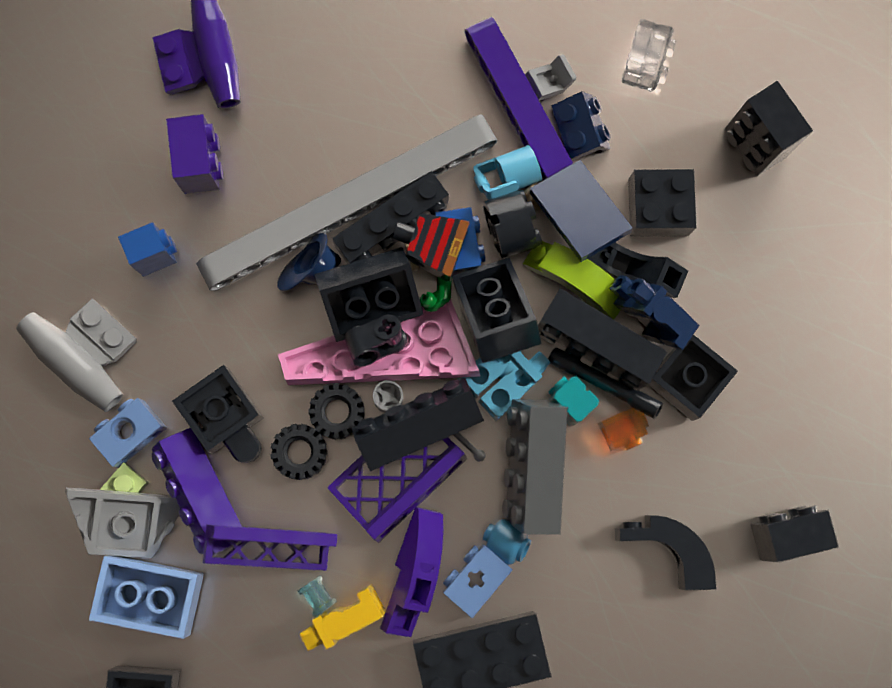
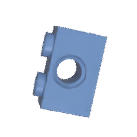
(145, 429)

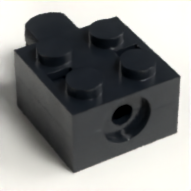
(222, 414)

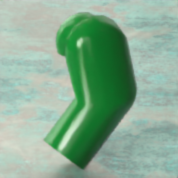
(437, 299)

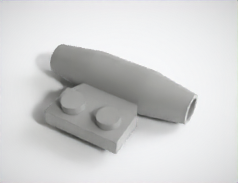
(81, 351)

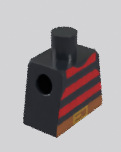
(434, 243)

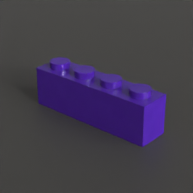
(194, 487)

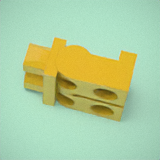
(344, 620)

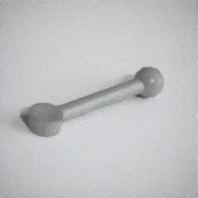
(479, 455)

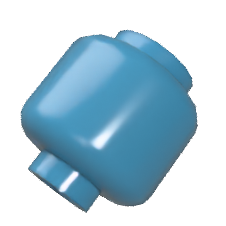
(506, 541)

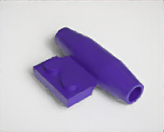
(200, 54)

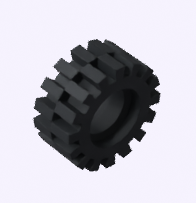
(323, 398)
(280, 448)

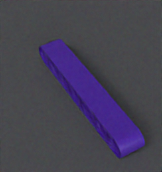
(517, 96)

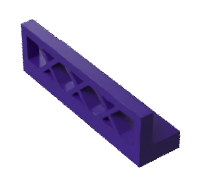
(263, 535)

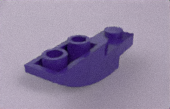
(419, 566)

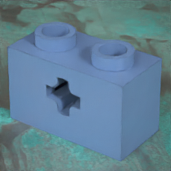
(493, 574)

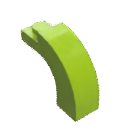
(581, 278)

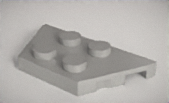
(122, 521)

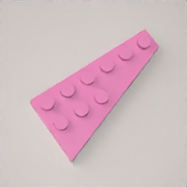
(432, 351)

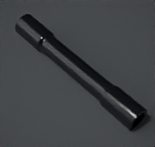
(635, 398)

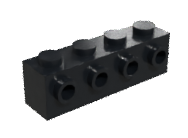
(377, 228)
(417, 424)

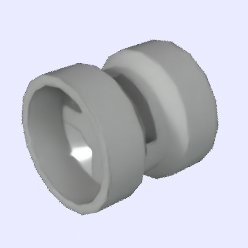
(387, 394)

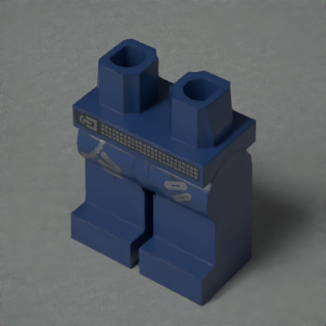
(660, 314)

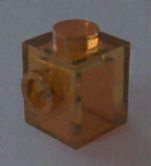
(624, 429)

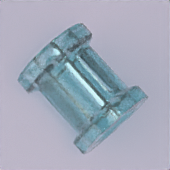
(317, 596)

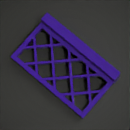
(408, 497)

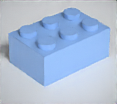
(146, 596)

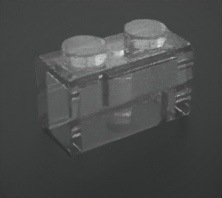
(648, 54)

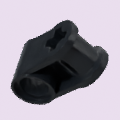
(374, 340)

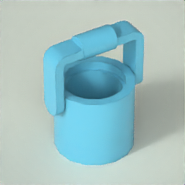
(515, 170)

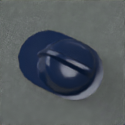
(311, 260)

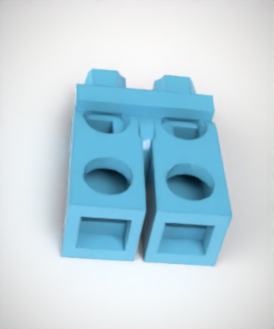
(515, 377)

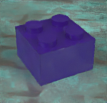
(193, 154)

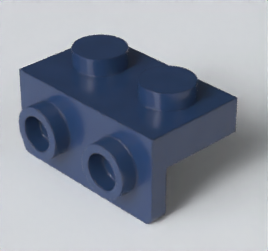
(581, 125)

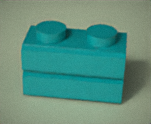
(573, 396)

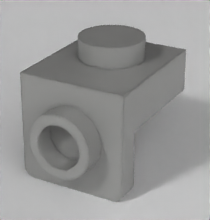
(551, 78)

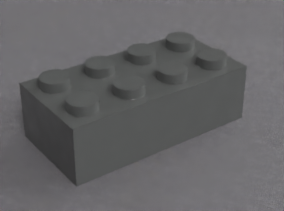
(535, 466)

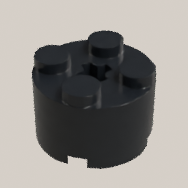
(511, 223)

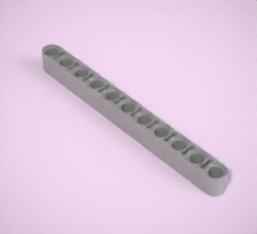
(344, 203)

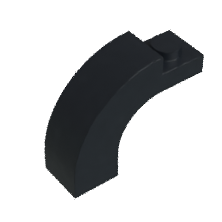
(654, 270)
(691, 554)

